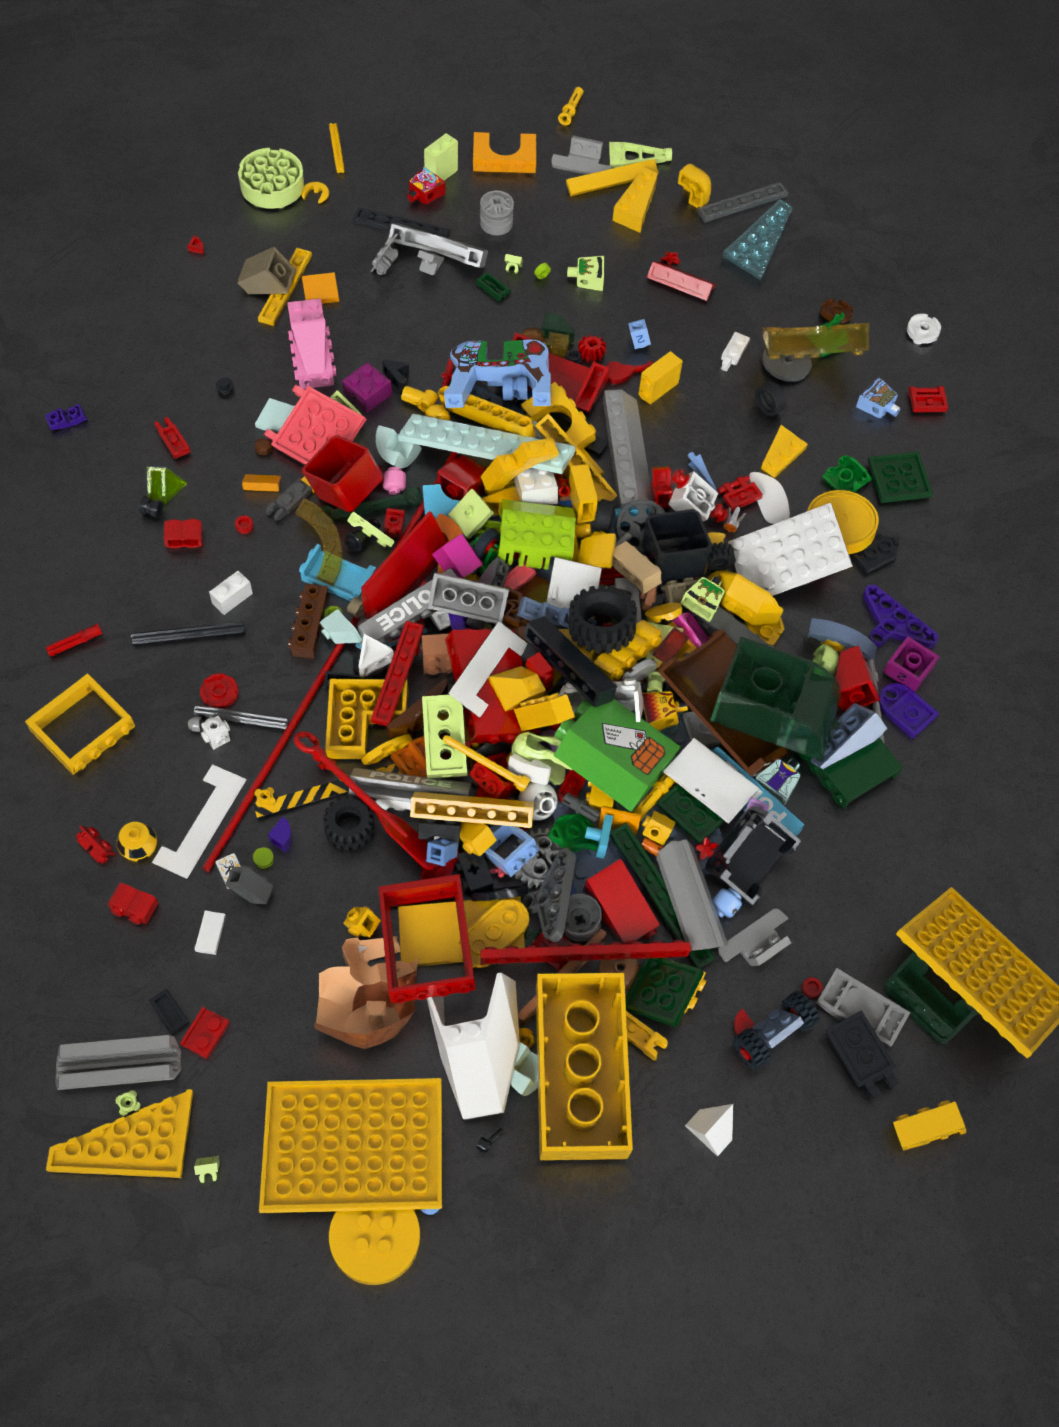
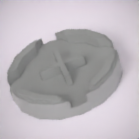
(641, 670)

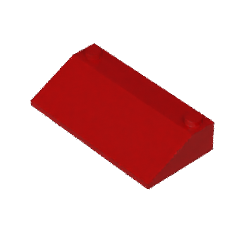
(581, 383)
(404, 567)

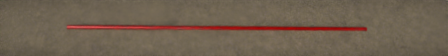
(299, 713)

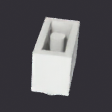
(231, 592)

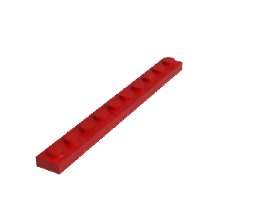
(575, 952)

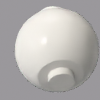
(544, 798)

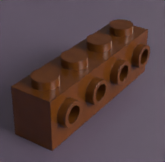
(307, 627)

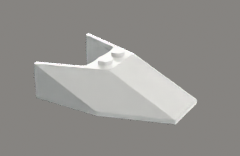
(480, 1052)

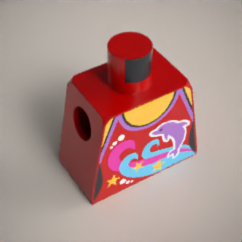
(426, 186)

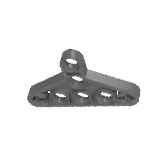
(551, 888)

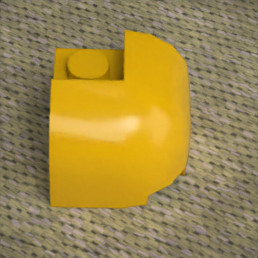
(697, 183)

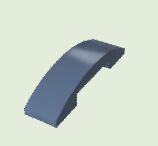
(844, 635)

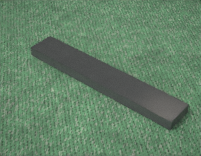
(742, 202)

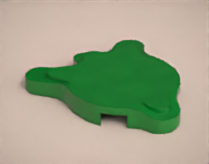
(570, 833)

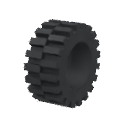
(607, 603)

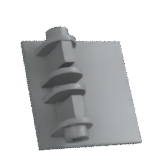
(385, 257)

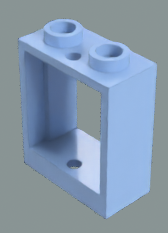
(514, 861)

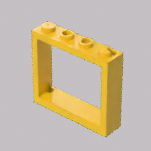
(63, 703)

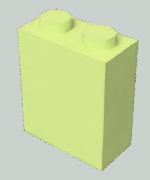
(442, 156)

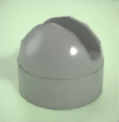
(194, 724)

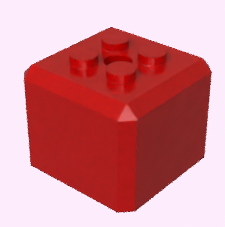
(342, 473)

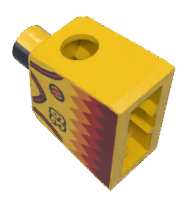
(661, 709)

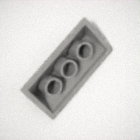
(468, 598)

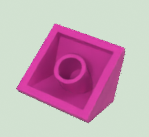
(458, 556)
(691, 629)

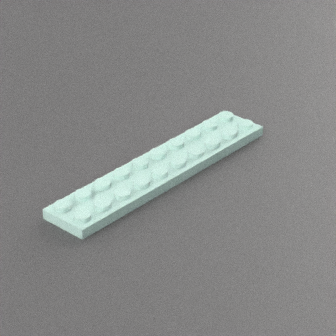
(475, 440)

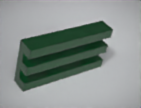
(490, 287)

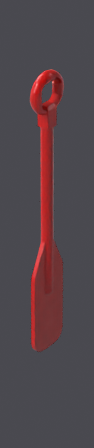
(393, 825)

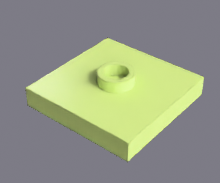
(471, 513)

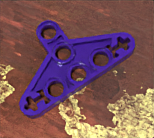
(888, 616)

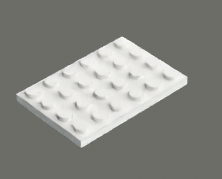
(792, 551)

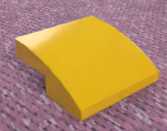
(597, 550)

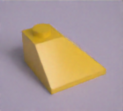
(516, 687)

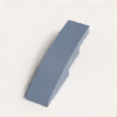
(557, 616)

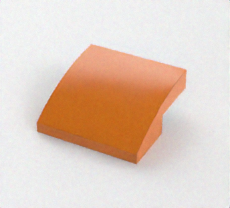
(412, 758)

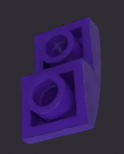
(62, 419)

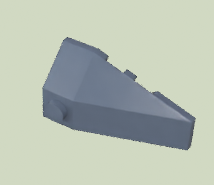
(856, 730)

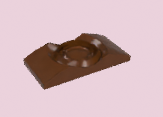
(412, 719)

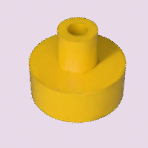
(526, 1037)

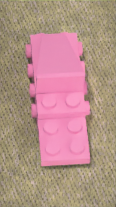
(310, 344)

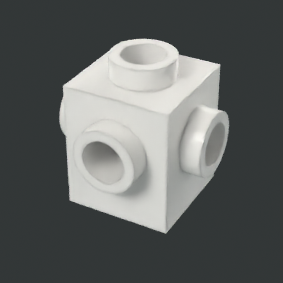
(215, 732)

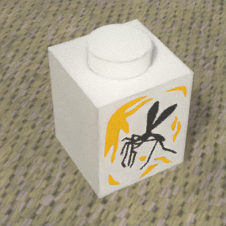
(225, 865)

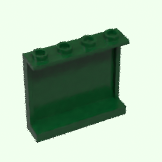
(857, 772)

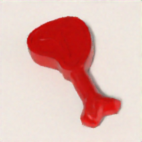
(620, 373)

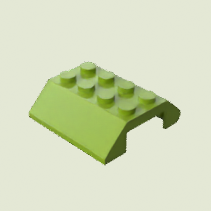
(536, 532)

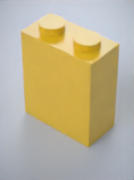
(660, 377)
(582, 493)

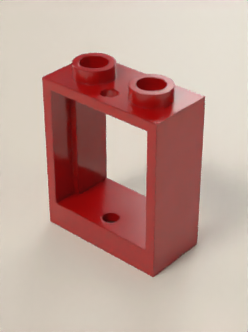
(494, 784)

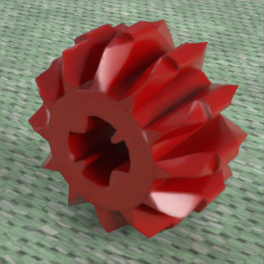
(592, 348)

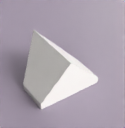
(373, 656)
(713, 1127)

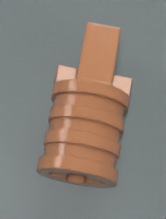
(647, 599)

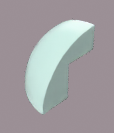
(394, 451)
(525, 1071)

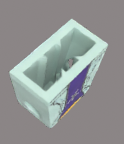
(780, 779)

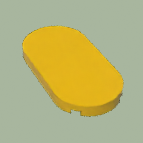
(497, 928)

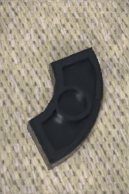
(498, 893)

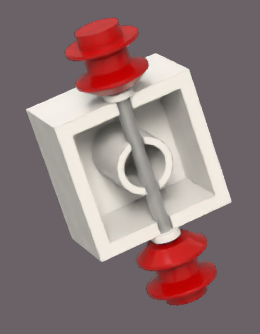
(696, 494)

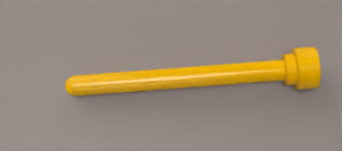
(519, 781)

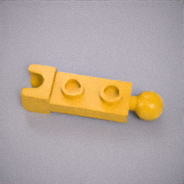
(644, 1037)

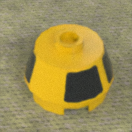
(136, 841)

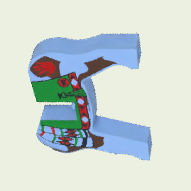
(520, 359)

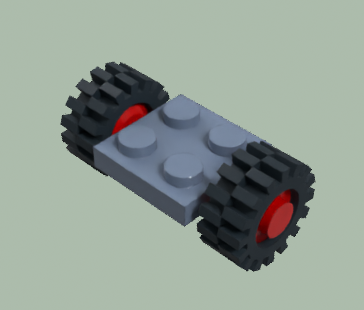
(779, 1024)

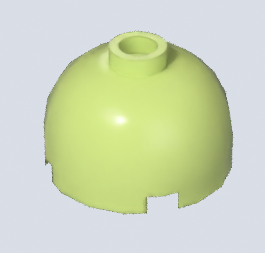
(827, 658)

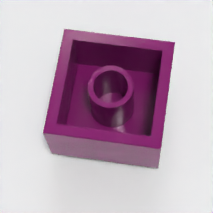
(367, 387)
(911, 664)

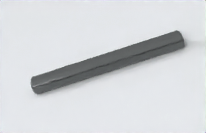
(241, 716)

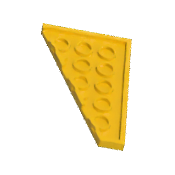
(135, 1145)

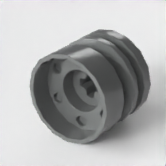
(586, 909)

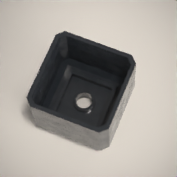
(677, 544)

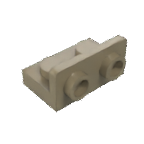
(676, 591)

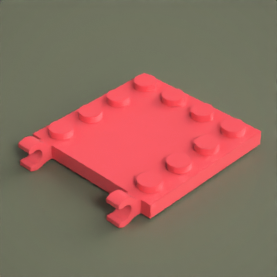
(313, 424)

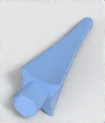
(699, 467)

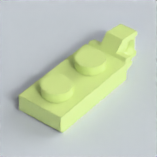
(383, 539)

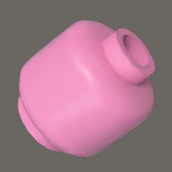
(394, 480)

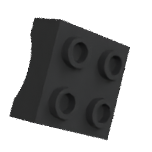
(442, 828)

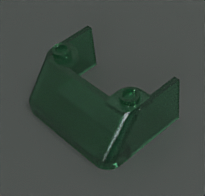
(926, 1002)

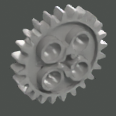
(528, 871)

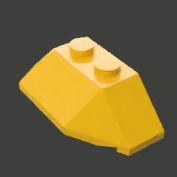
(748, 600)

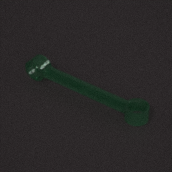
(410, 497)

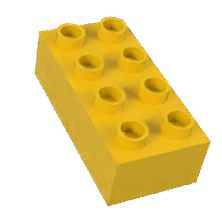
(582, 1067)

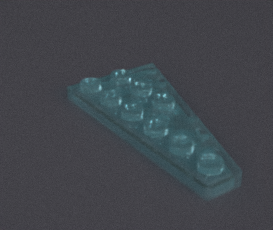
(756, 245)

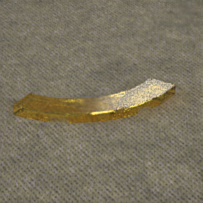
(330, 539)

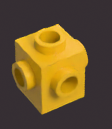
(361, 921)

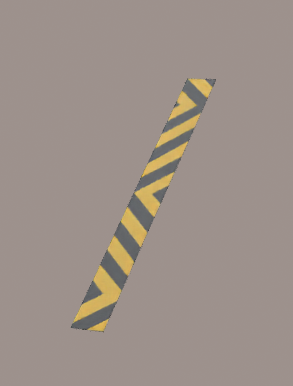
(311, 794)

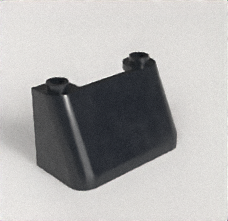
(750, 852)

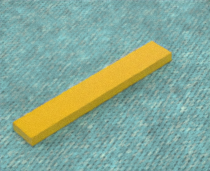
(608, 177)
(277, 302)

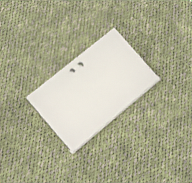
(569, 579)
(716, 781)

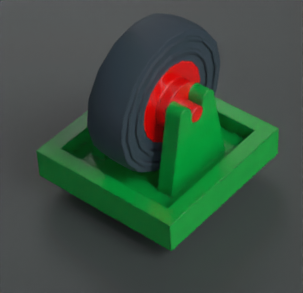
(486, 548)

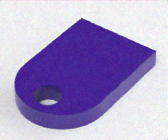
(906, 709)

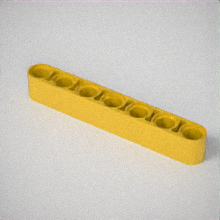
(492, 415)

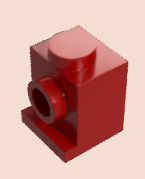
(394, 523)

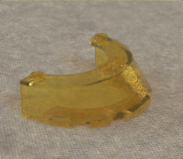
(816, 340)

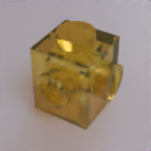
(557, 344)

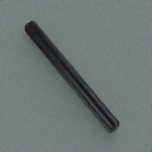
(188, 632)

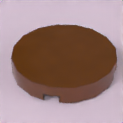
(830, 308)

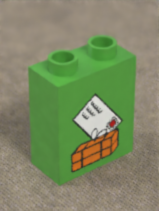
(615, 750)

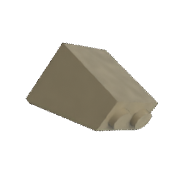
(266, 273)

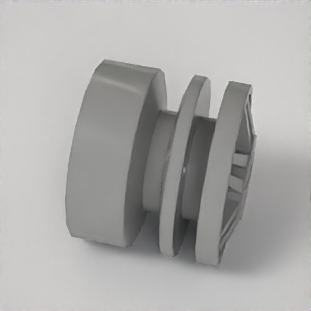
(496, 212)

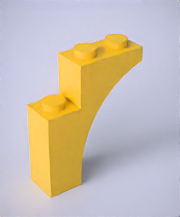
(508, 466)

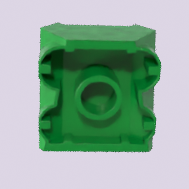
(846, 475)

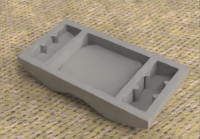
(847, 996)

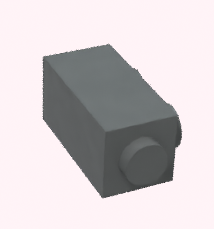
(249, 884)

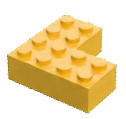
(350, 714)

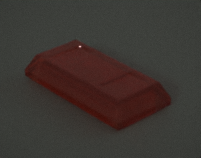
(671, 645)

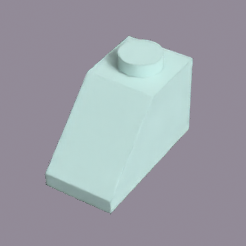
(339, 629)

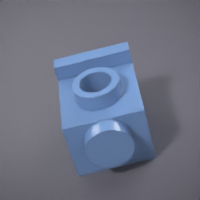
(441, 851)

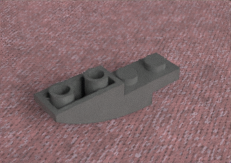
(493, 575)

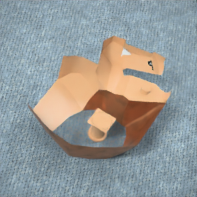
(356, 997)

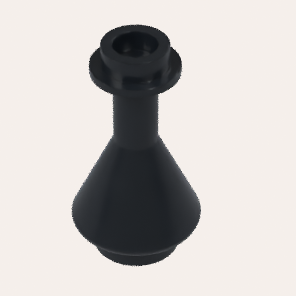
(356, 539)

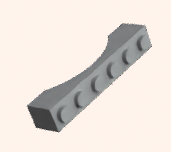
(451, 248)

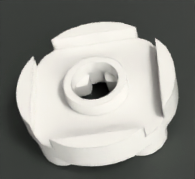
(923, 336)

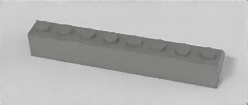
(626, 448)

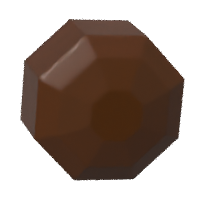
(263, 446)

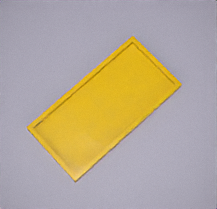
(433, 930)

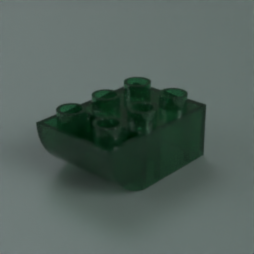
(778, 698)

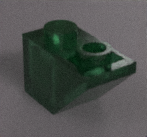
(557, 324)

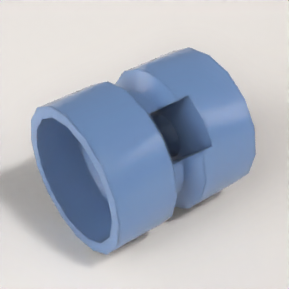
(515, 388)

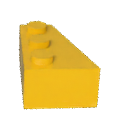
(929, 1125)

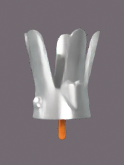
(732, 522)

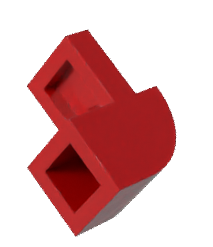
(661, 486)

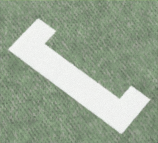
(482, 666)
(206, 824)

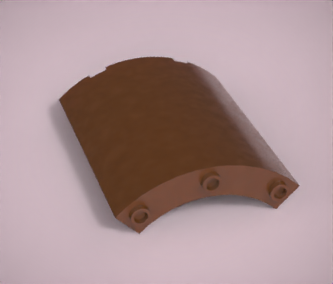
(698, 681)

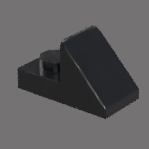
(396, 373)

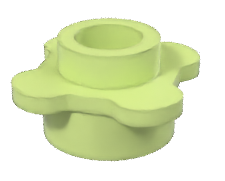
(122, 1099)

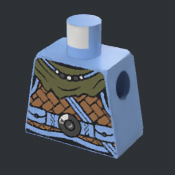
(878, 399)

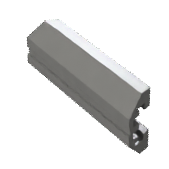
(690, 896)
(117, 1062)

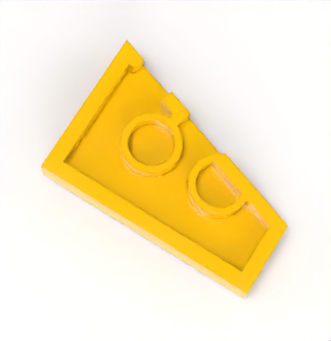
(783, 451)

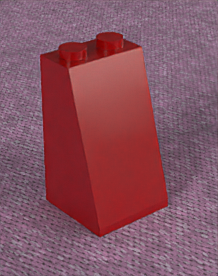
(622, 904)

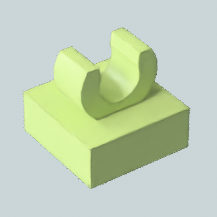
(514, 261)
(207, 1165)

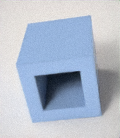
(639, 334)

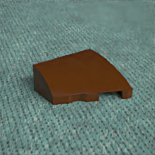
(510, 616)

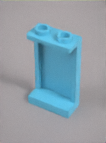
(349, 580)

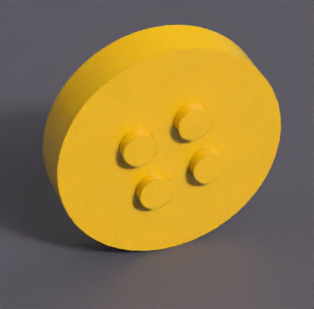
(854, 515)
(374, 1244)

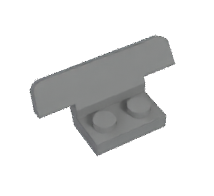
(583, 157)
(757, 941)

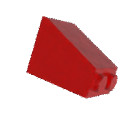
(460, 477)
(855, 679)

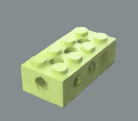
(434, 727)

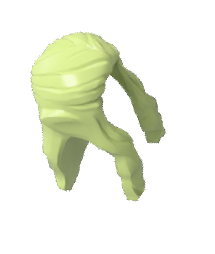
(529, 748)

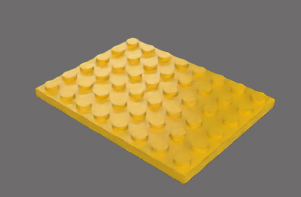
(985, 970)
(352, 1145)

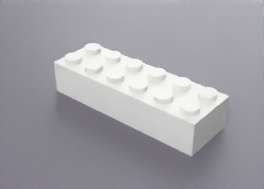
(536, 484)

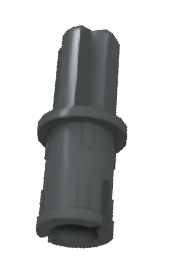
(581, 807)

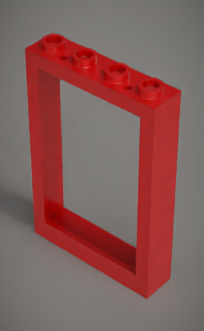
(418, 892)

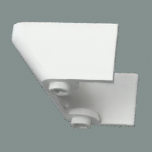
(627, 693)

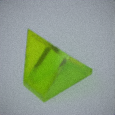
(163, 483)

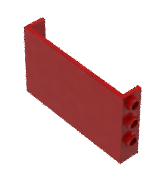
(495, 723)

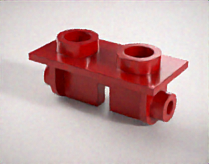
(90, 838)

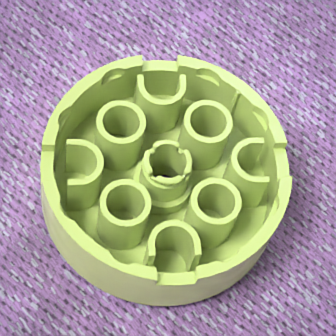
(271, 178)

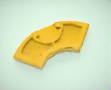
(386, 749)

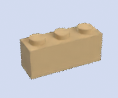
(636, 567)

